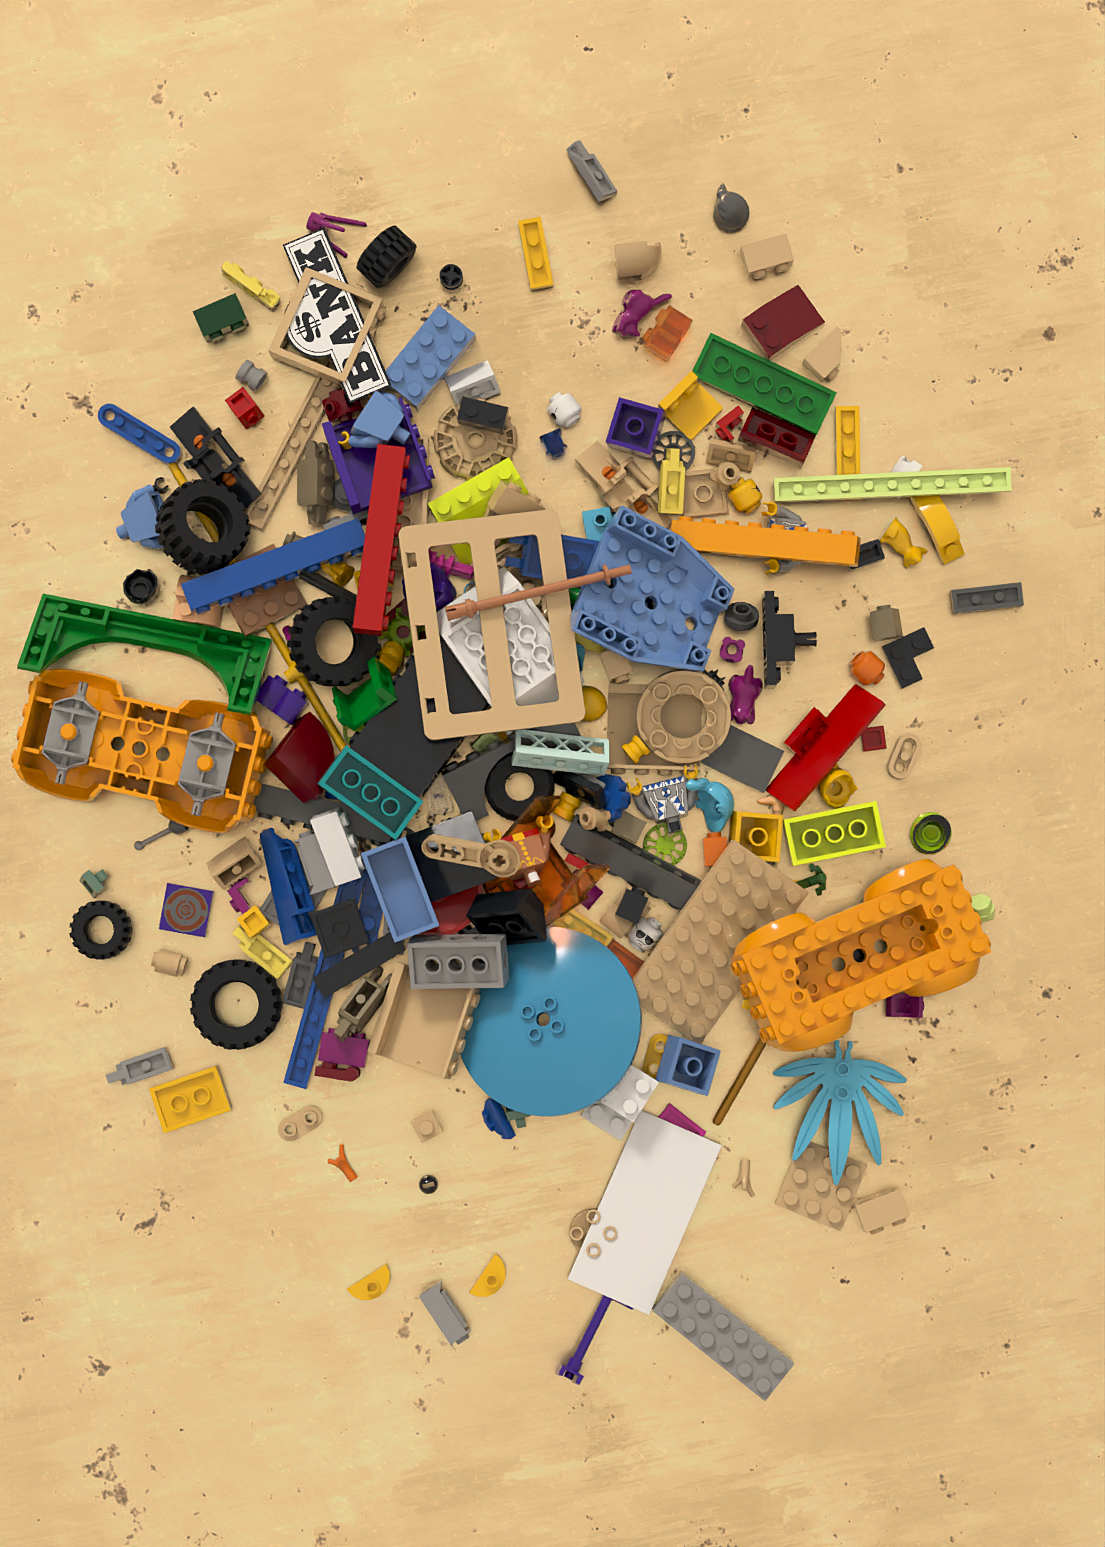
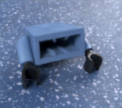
(140, 515)

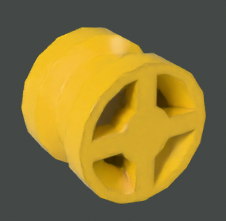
(635, 749)

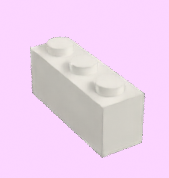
(338, 846)

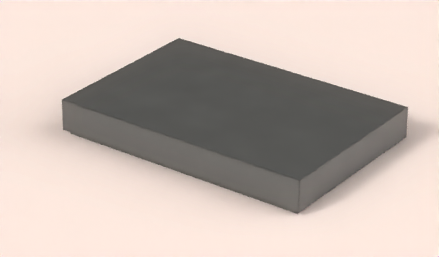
(745, 759)

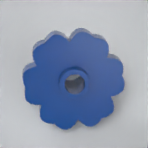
(615, 795)

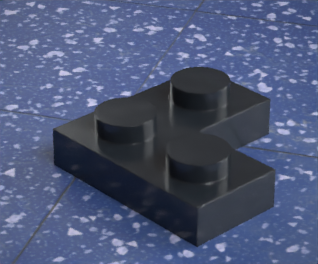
(901, 655)

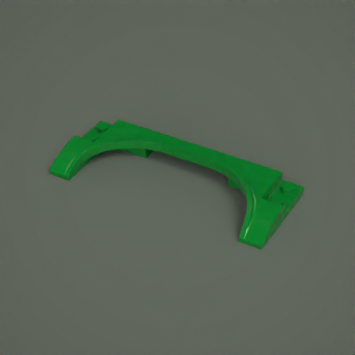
(70, 624)

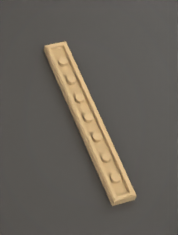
(290, 451)

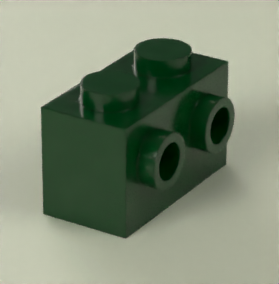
(221, 318)

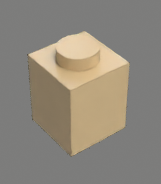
(427, 1126)

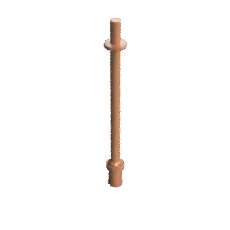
(471, 607)

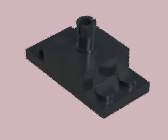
(779, 639)

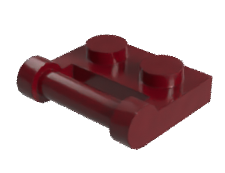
(332, 1071)

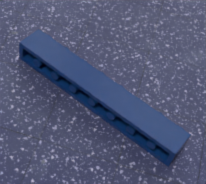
(273, 566)

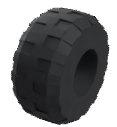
(497, 795)

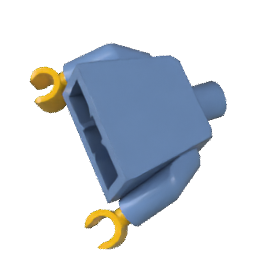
(377, 423)

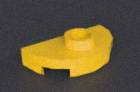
(490, 1279)
(372, 1285)

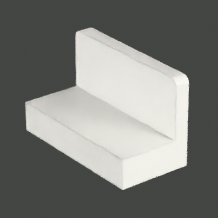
(473, 382)

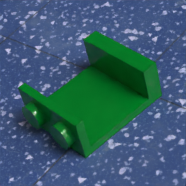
(367, 699)

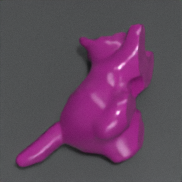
(636, 307)
(744, 693)

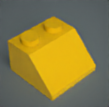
(758, 833)

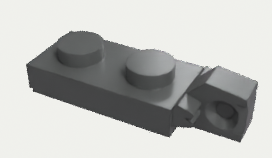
(300, 977)

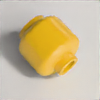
(745, 495)

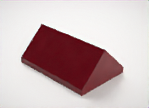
(776, 437)

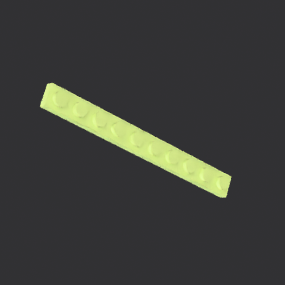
(893, 484)

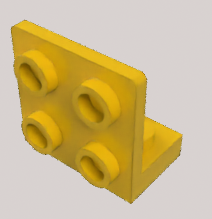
(690, 406)

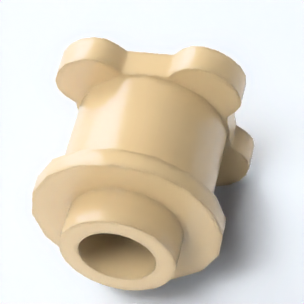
(721, 477)
(592, 817)

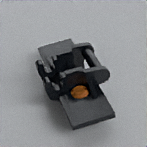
(206, 460)

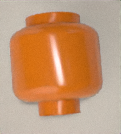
(867, 668)

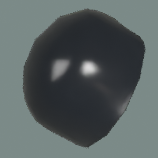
(141, 586)

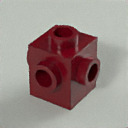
(338, 407)

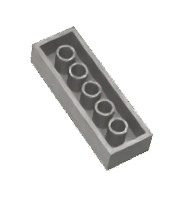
(723, 1336)

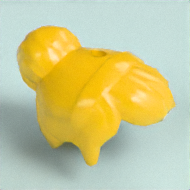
(843, 787)

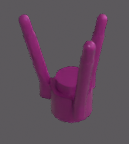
(322, 220)

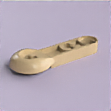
(476, 854)

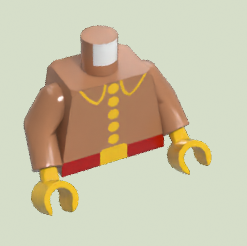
(533, 850)

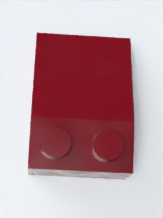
(782, 322)

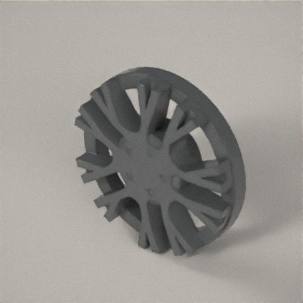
(675, 445)

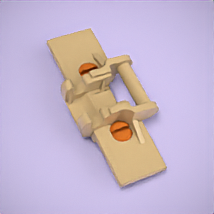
(614, 490)

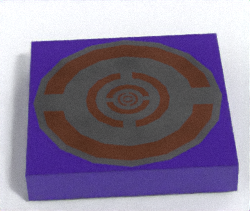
(186, 910)

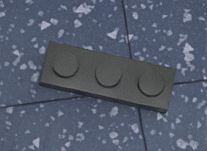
(987, 598)

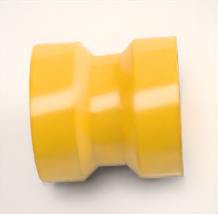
(567, 807)

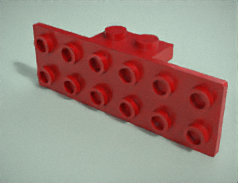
(821, 743)

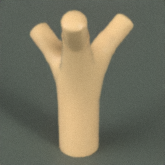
(744, 1177)

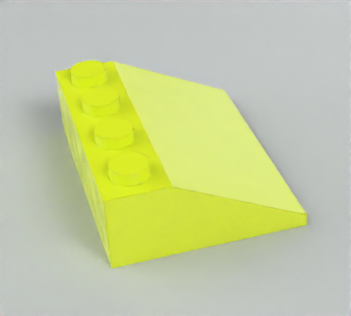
(471, 500)

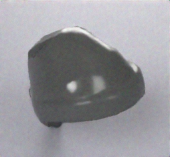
(730, 210)

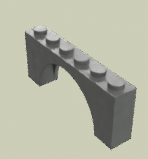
(469, 776)

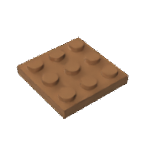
(266, 605)

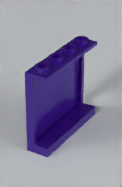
(357, 464)

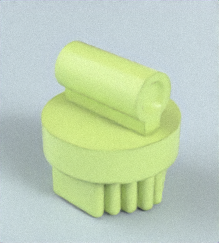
(983, 906)

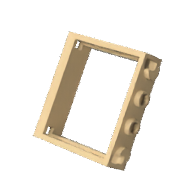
(280, 340)

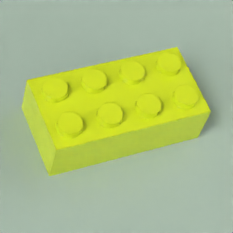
(833, 833)

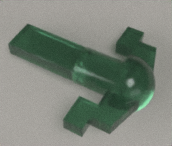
(820, 878)

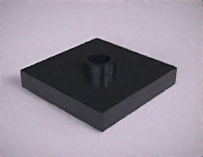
(339, 928)

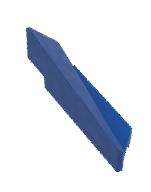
(288, 887)

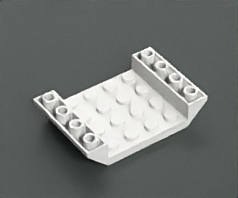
(527, 644)

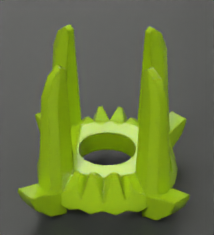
(391, 633)

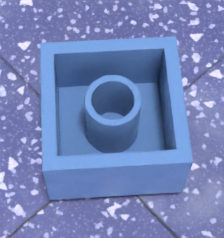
(688, 1065)

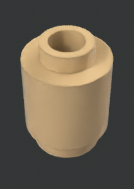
(169, 963)

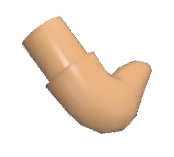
(778, 807)

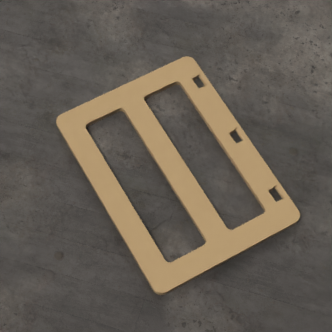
(504, 713)

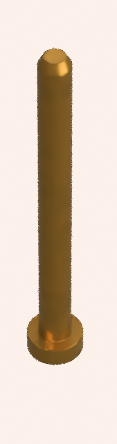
(739, 1082)

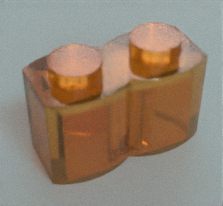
(667, 333)

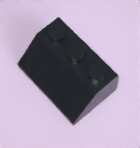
(510, 913)

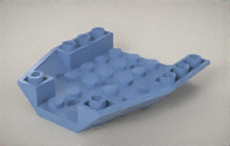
(664, 571)

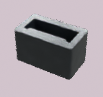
(869, 554)

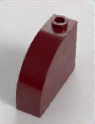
(303, 757)

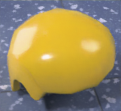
(594, 703)

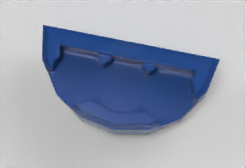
(496, 1119)

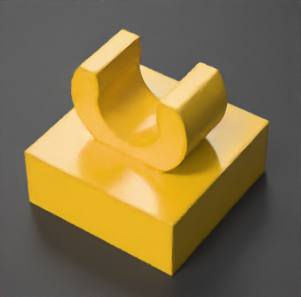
(253, 921)

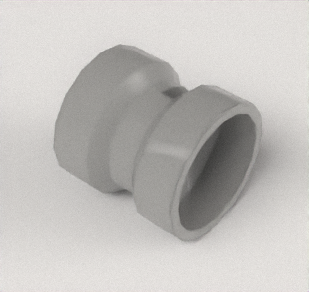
(250, 374)

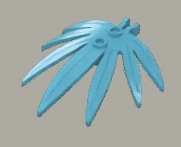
(841, 1084)

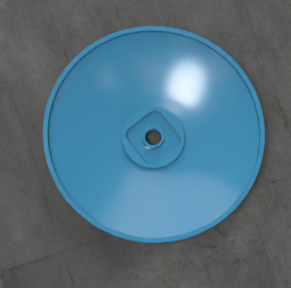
(589, 1032)

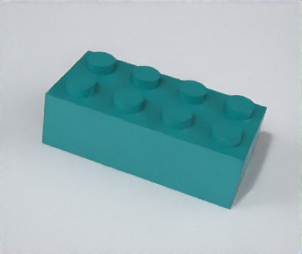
(370, 792)

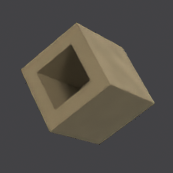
(886, 623)
(628, 827)

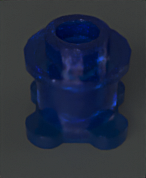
(554, 443)

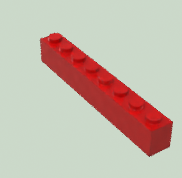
(379, 540)

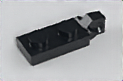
(581, 788)

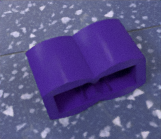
(282, 700)

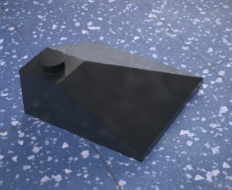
(445, 877)

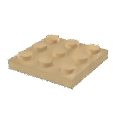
(811, 1191)

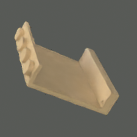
(678, 716)
(423, 1024)

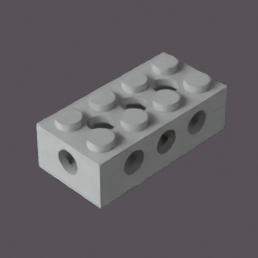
(449, 973)

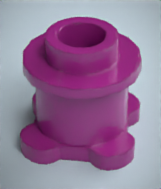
(738, 645)

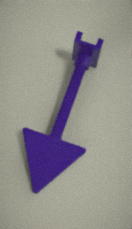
(575, 1363)

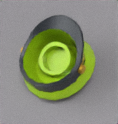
(930, 833)

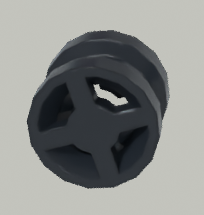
(451, 272)

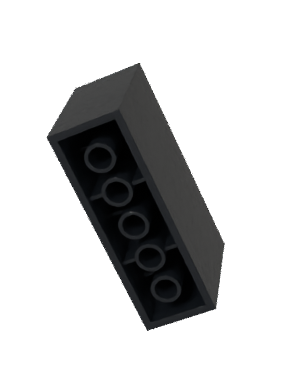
(396, 735)

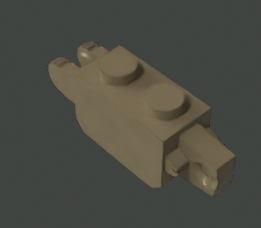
(316, 482)
(361, 1004)

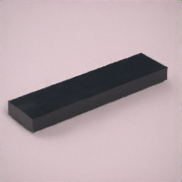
(358, 964)

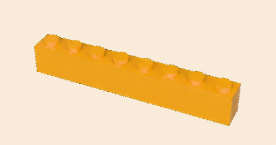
(769, 542)

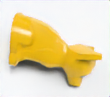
(900, 540)
(340, 572)

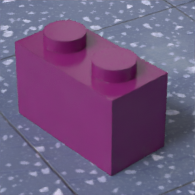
(349, 1052)

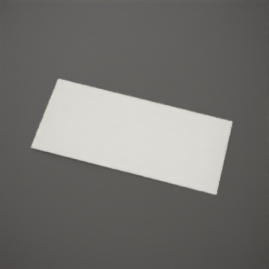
(649, 1208)

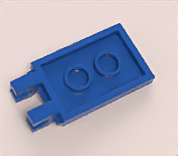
(577, 556)

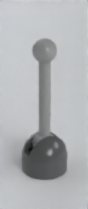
(173, 827)

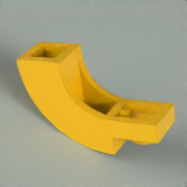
(940, 526)

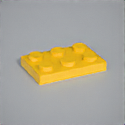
(190, 1099)

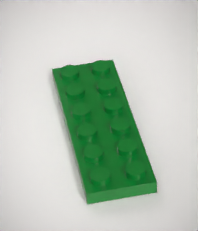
(763, 384)

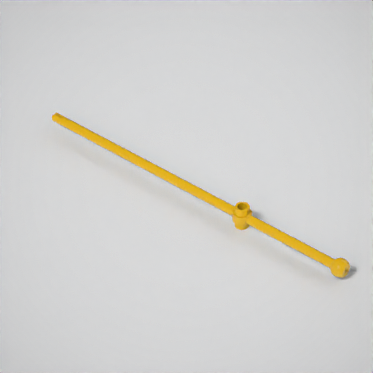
(292, 673)

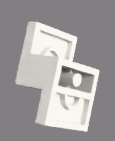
(622, 1104)

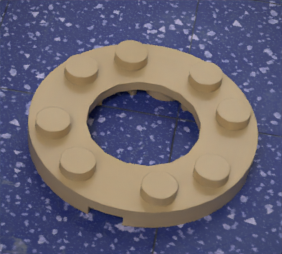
(691, 748)

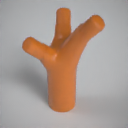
(342, 1164)

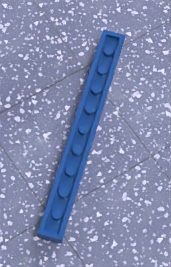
(317, 1006)

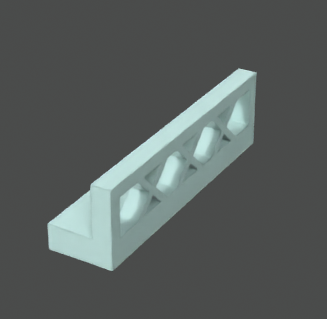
(561, 757)

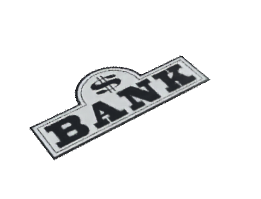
(331, 319)

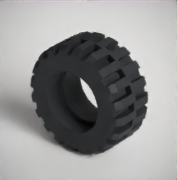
(216, 504)
(304, 649)
(204, 1004)

